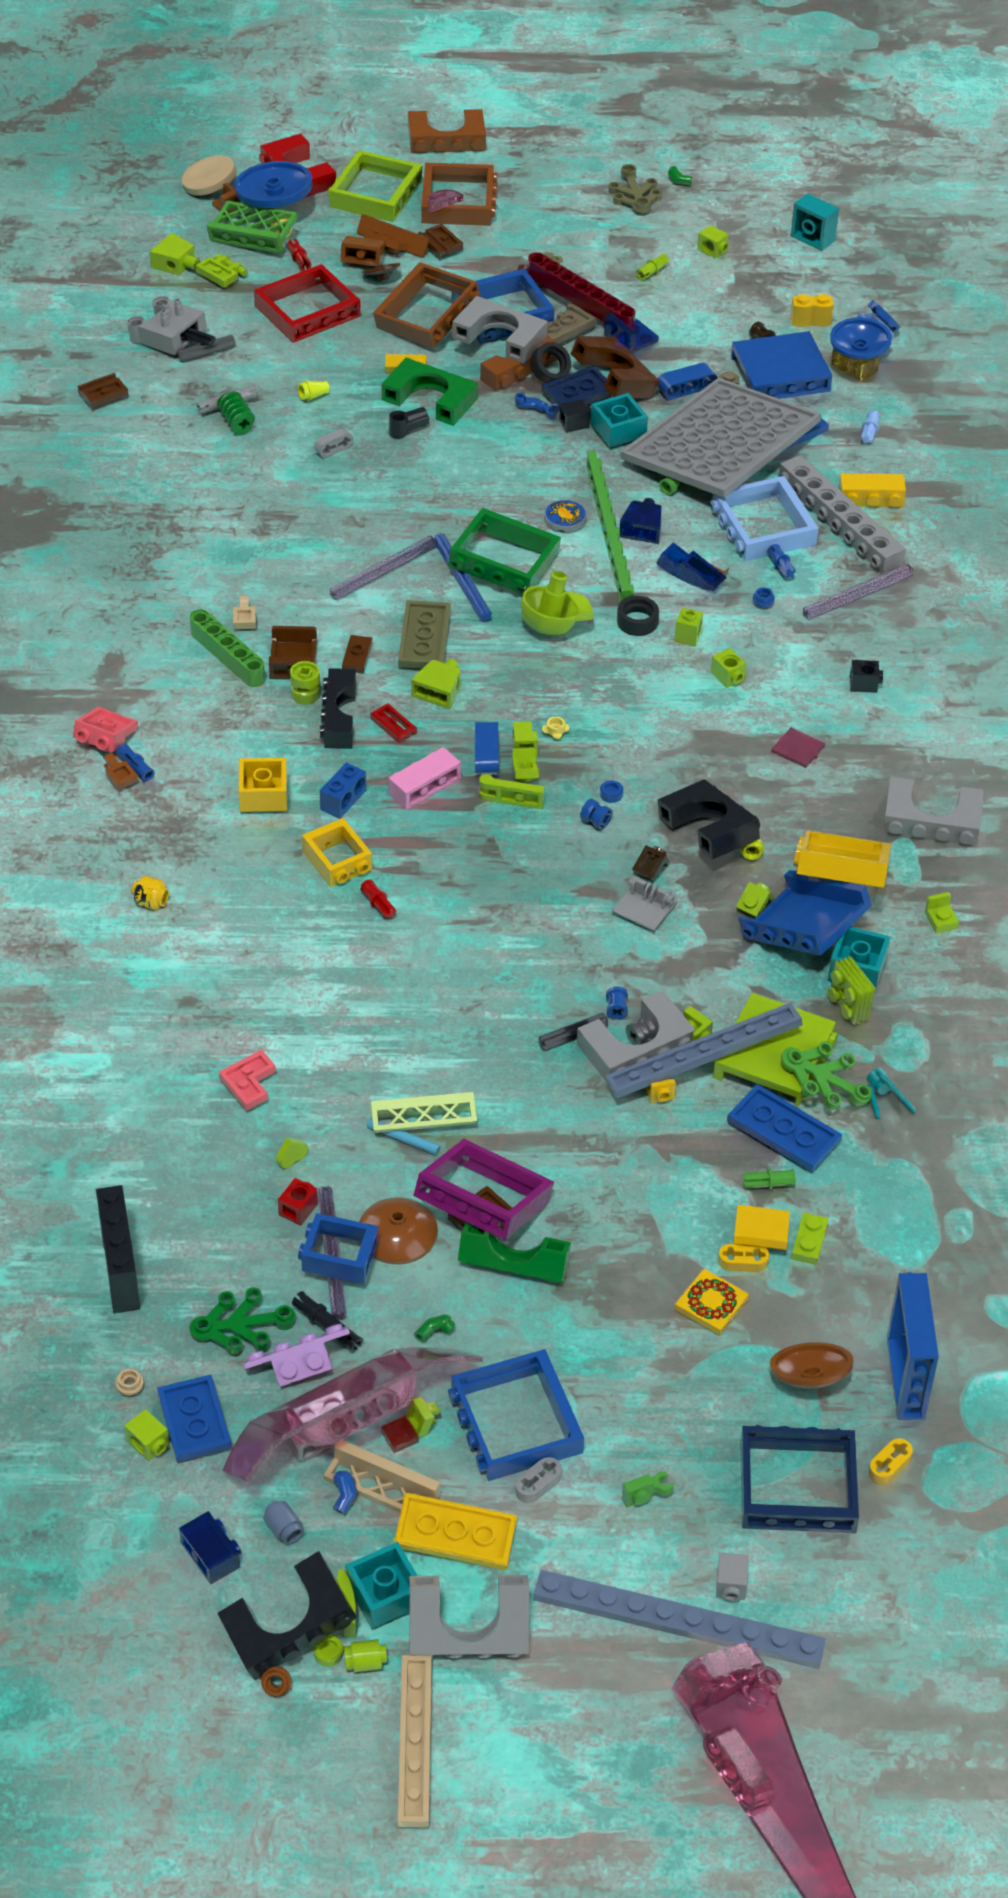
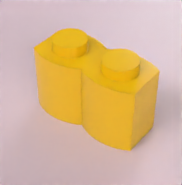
(811, 310)

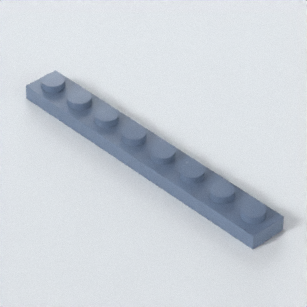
(703, 1050)

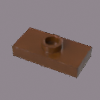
(357, 653)

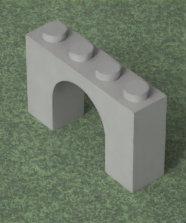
(486, 314)
(957, 827)
(611, 1055)
(504, 1635)

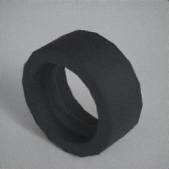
(561, 355)
(634, 626)

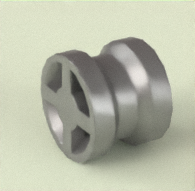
(641, 1031)

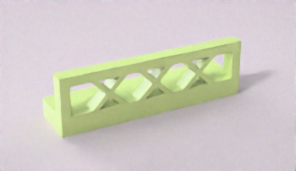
(423, 1106)

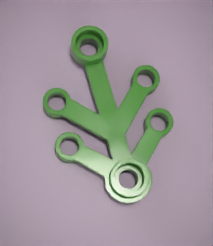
(823, 1075)

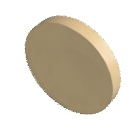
(208, 175)

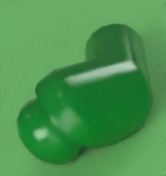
(678, 178)
(432, 1324)

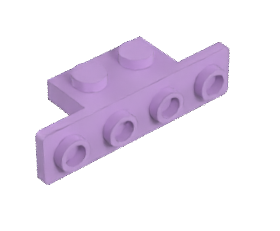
(300, 1359)

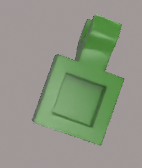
(642, 1488)

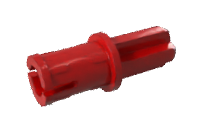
(378, 898)

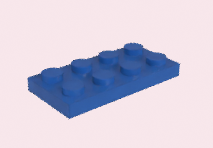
(784, 1127)

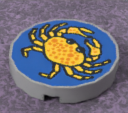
(565, 515)

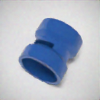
(597, 814)

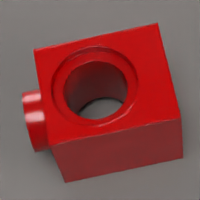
(298, 1201)

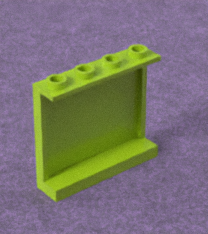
(763, 1060)

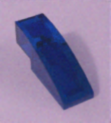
(690, 568)

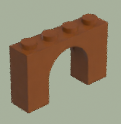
(427, 139)

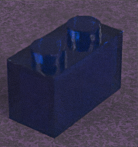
(210, 1547)

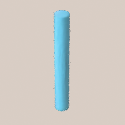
(409, 1139)

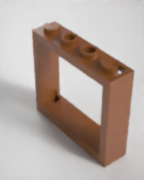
(459, 213)
(408, 288)

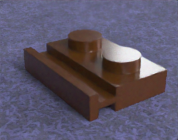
(442, 240)
(103, 390)

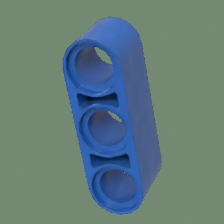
(686, 380)
(486, 748)

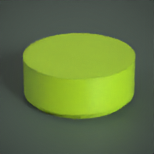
(329, 1651)

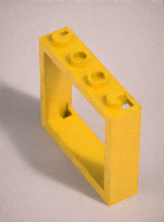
(842, 858)

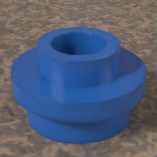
(763, 597)

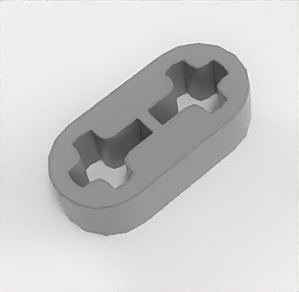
(333, 443)
(541, 1482)

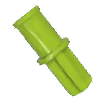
(652, 267)

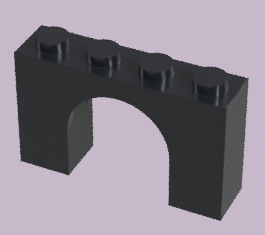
(702, 799)
(118, 1249)
(326, 1613)

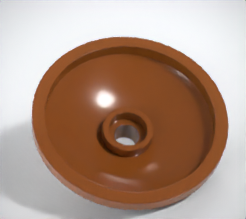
(401, 1239)
(811, 1365)

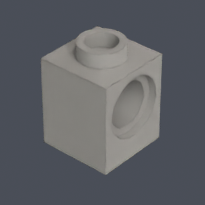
(732, 1576)

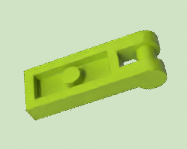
(511, 792)

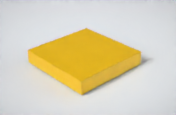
(761, 1227)

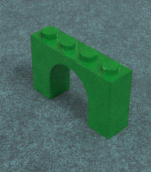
(412, 376)

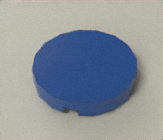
(884, 316)

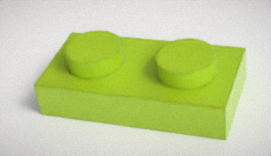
(809, 1238)

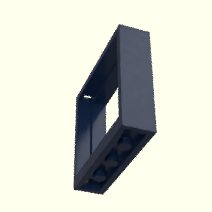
(800, 1517)

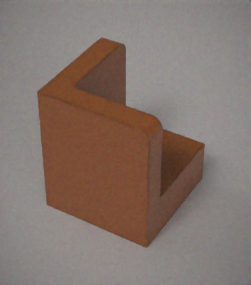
(228, 195)

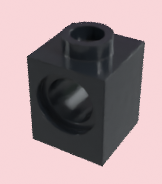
(865, 676)

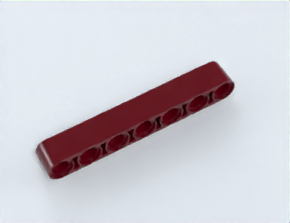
(577, 289)

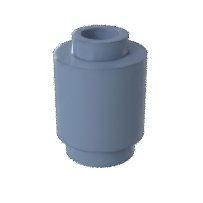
(283, 1522)

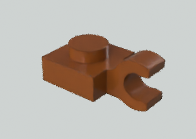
(118, 773)

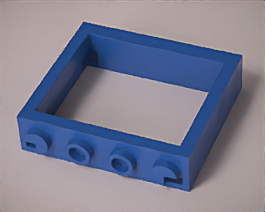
(507, 284)
(912, 1355)
(505, 1372)

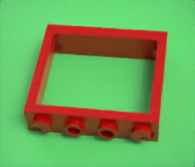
(314, 322)

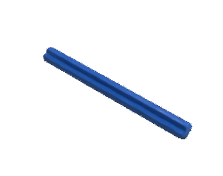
(464, 580)

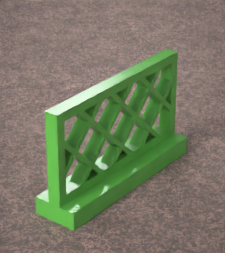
(250, 235)

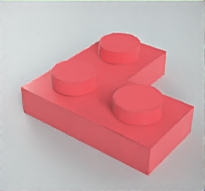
(244, 1076)

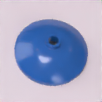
(860, 338)

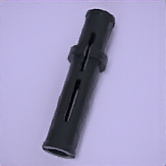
(318, 1314)

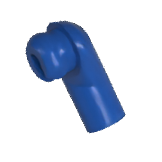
(347, 1489)

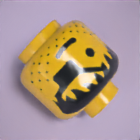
(150, 892)

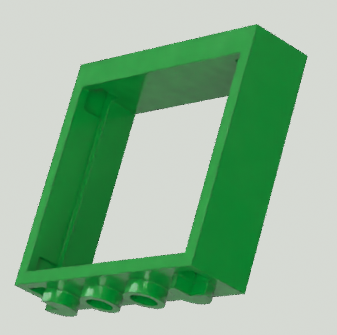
(511, 531)

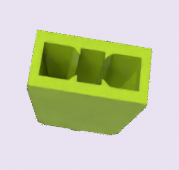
(173, 255)
(437, 683)

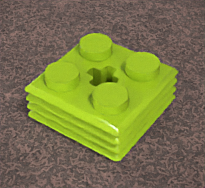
(851, 991)

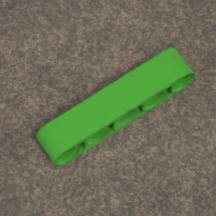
(227, 648)

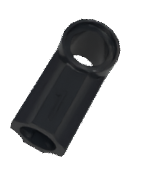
(402, 421)

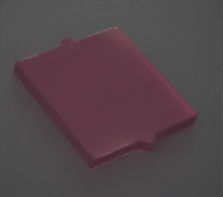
(798, 747)

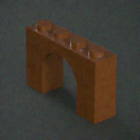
(627, 372)

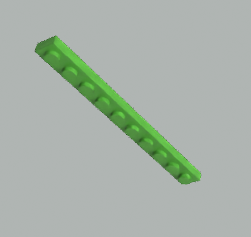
(608, 523)

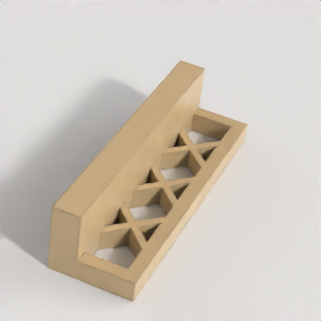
(382, 1471)

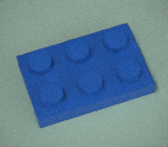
(194, 1418)

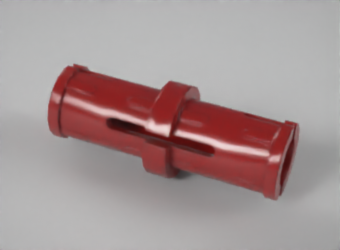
(299, 254)

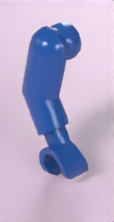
(534, 403)

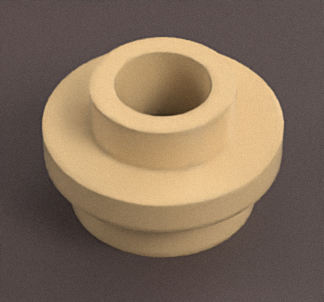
(129, 1376)

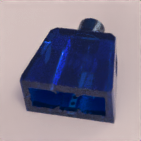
(641, 521)

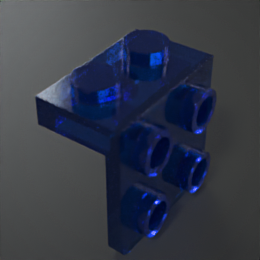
(632, 339)

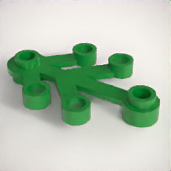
(239, 1322)

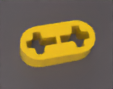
(743, 1258)
(895, 1465)

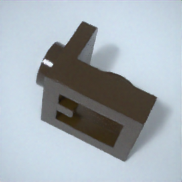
(650, 862)

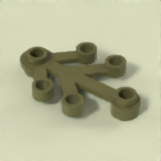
(640, 204)

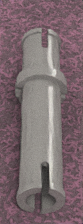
(211, 404)

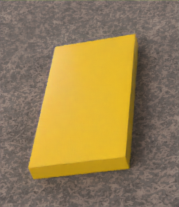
(455, 1531)

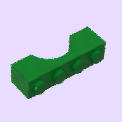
(545, 1261)

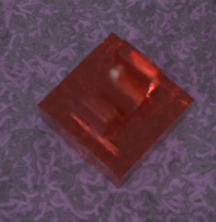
(399, 1434)

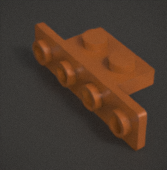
(395, 237)

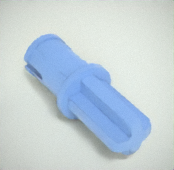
(870, 426)

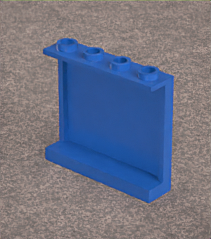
(783, 365)
(808, 914)

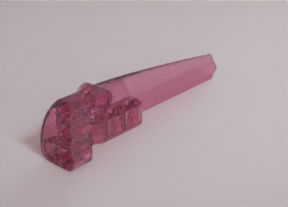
(752, 1748)

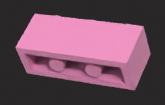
(424, 778)

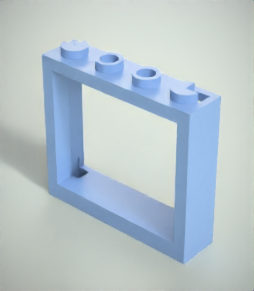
(779, 487)

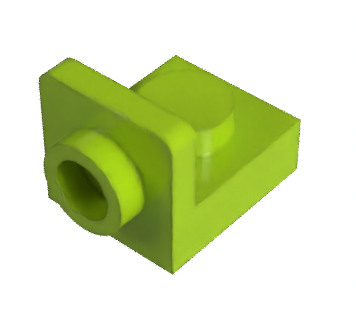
(940, 913)
(700, 1023)

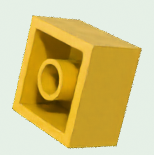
(262, 784)

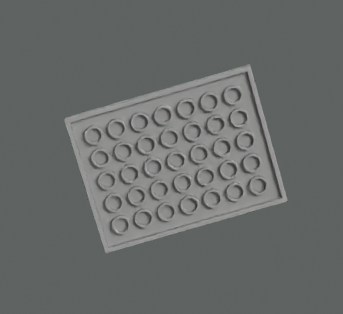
(720, 437)

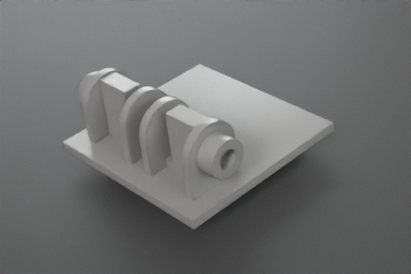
(645, 903)

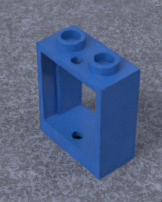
(334, 1266)

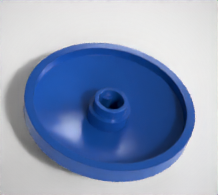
(273, 184)

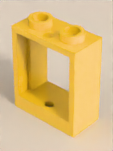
(328, 836)

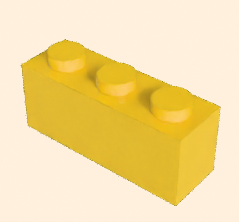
(874, 489)

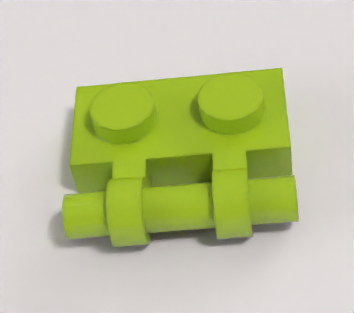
(221, 270)

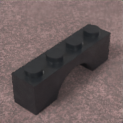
(338, 725)

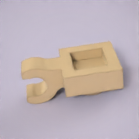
(244, 616)

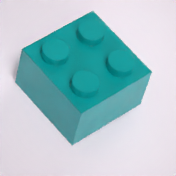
(814, 222)
(618, 420)
(866, 949)
(381, 1584)

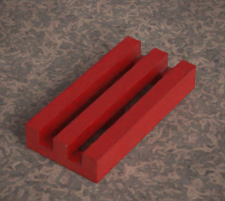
(390, 725)

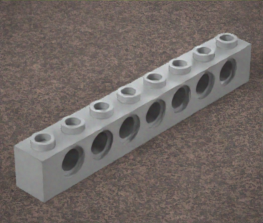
(843, 515)

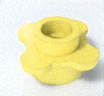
(555, 727)

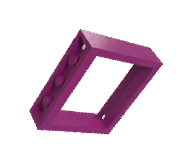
(477, 1209)

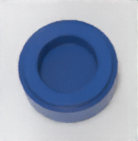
(611, 791)

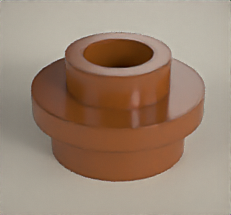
(273, 1689)

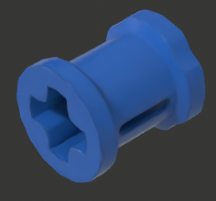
(617, 1003)

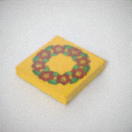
(711, 1301)

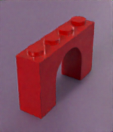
(295, 150)

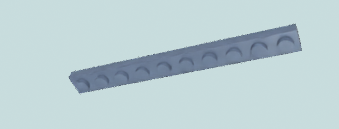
(678, 1618)

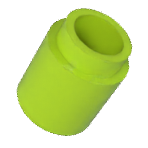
(365, 1655)

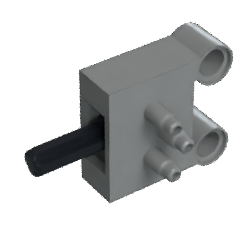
(170, 327)

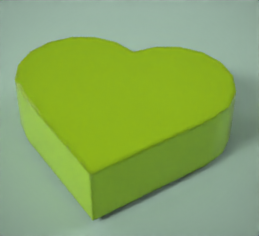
(290, 1152)

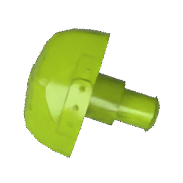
(552, 608)

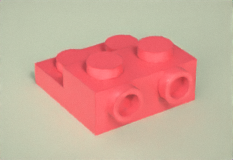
(103, 729)

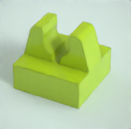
(422, 1415)

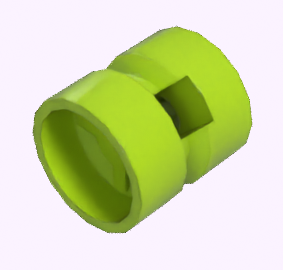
(305, 682)

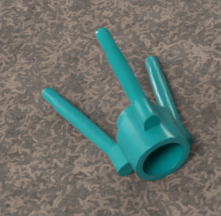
(881, 1083)

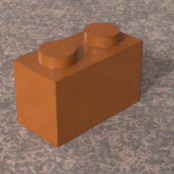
(362, 251)

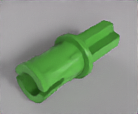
(769, 1179)

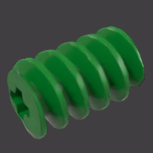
(236, 412)

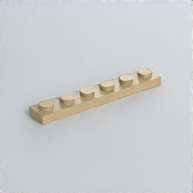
(414, 1741)

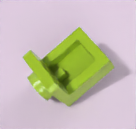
(524, 764)
(754, 899)

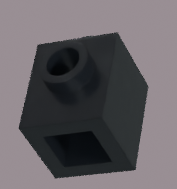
(574, 415)

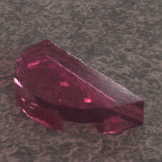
(443, 198)

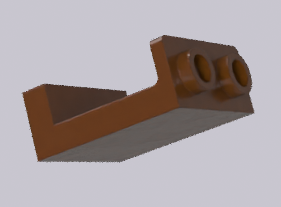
(289, 647)

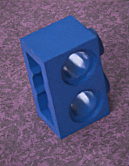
(342, 790)

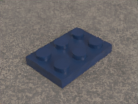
(583, 384)

